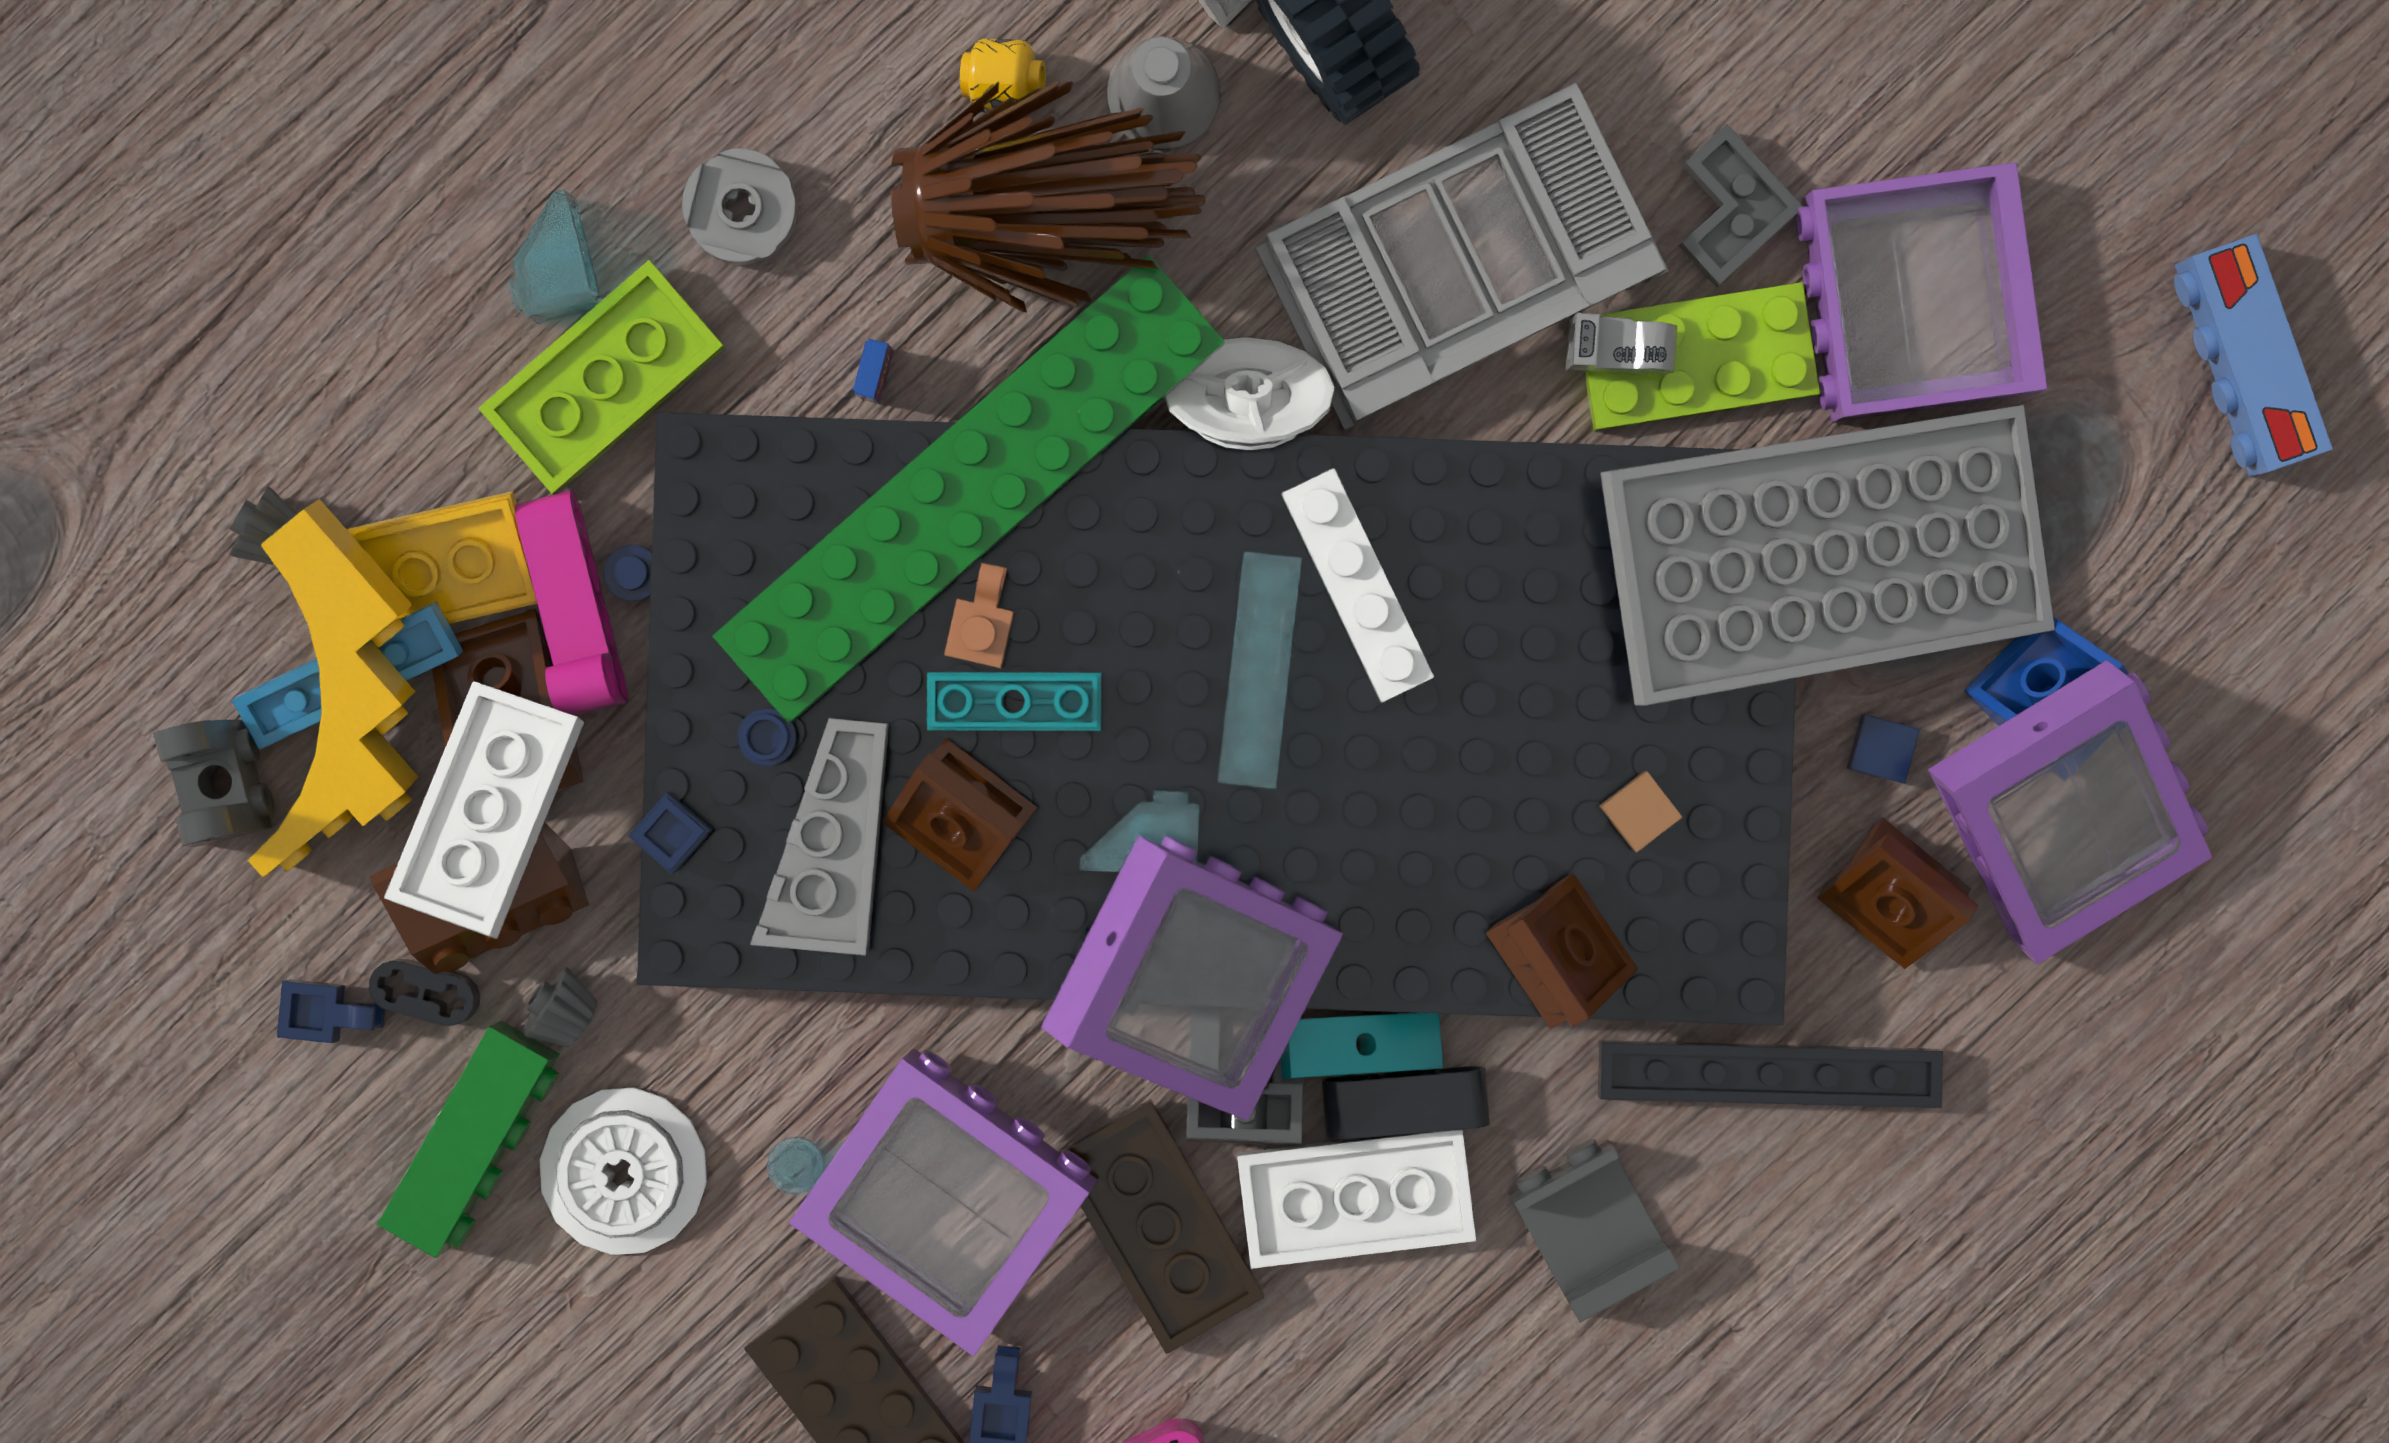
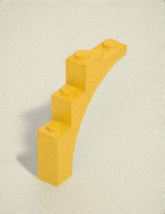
(362, 694)

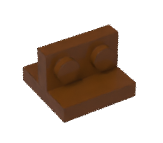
(958, 813)
(1898, 896)
(1563, 953)

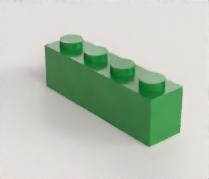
(469, 1140)

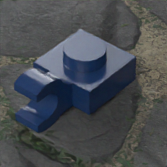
(318, 1012)
(1001, 1411)

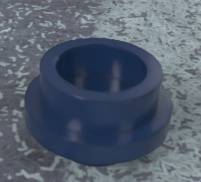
(629, 573)
(766, 737)

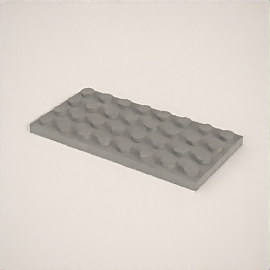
(1827, 553)

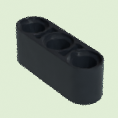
(1405, 1102)

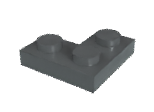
(1750, 204)

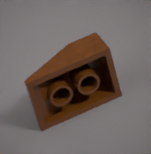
(504, 656)

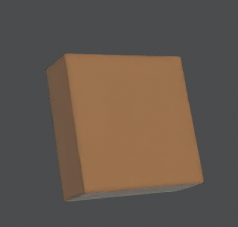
(1640, 811)

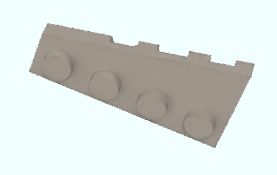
(830, 858)

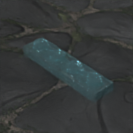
(1259, 670)

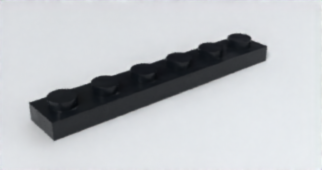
(1770, 1074)

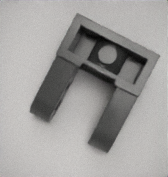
(193, 756)
(1273, 1120)

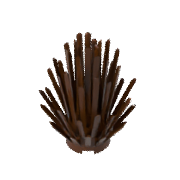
(1006, 200)

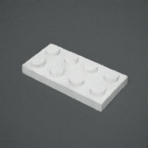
(484, 809)
(1355, 1197)

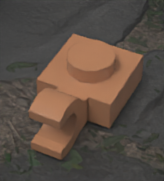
(980, 627)

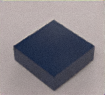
(1883, 748)
(670, 832)

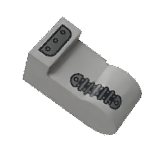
(1620, 345)

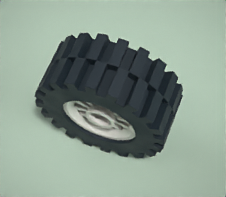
(1344, 49)

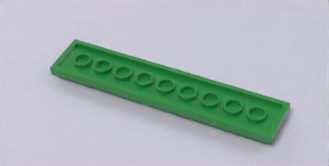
(968, 490)

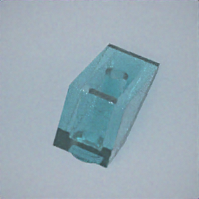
(555, 265)
(1165, 815)

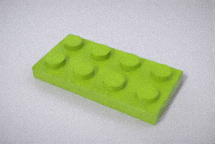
(1727, 357)
(602, 378)

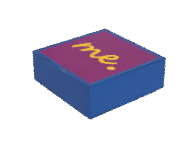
(873, 371)

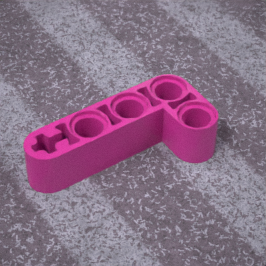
(571, 606)

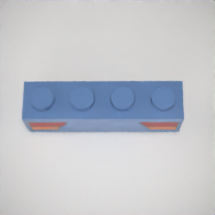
(2251, 356)

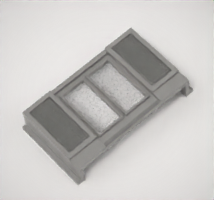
(1461, 254)

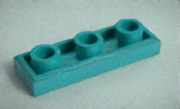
(1050, 703)
(1386, 1045)

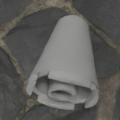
(1170, 83)

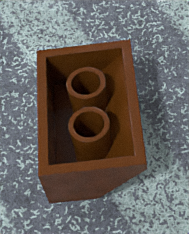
(545, 896)

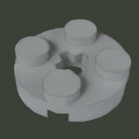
(722, 180)

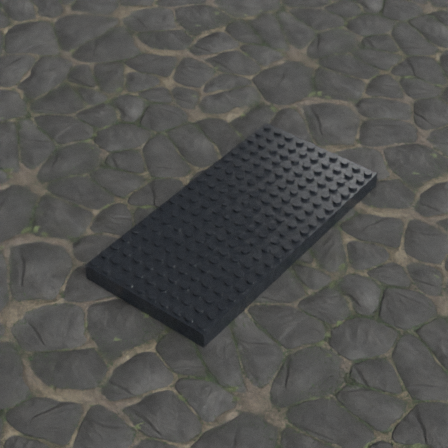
(1390, 815)

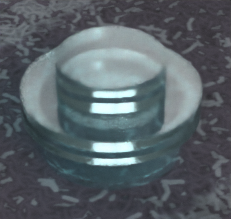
(795, 1165)

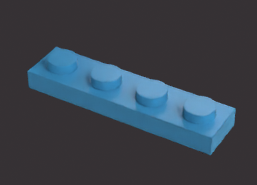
(294, 697)

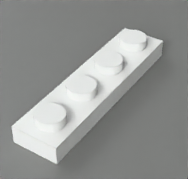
(1357, 585)

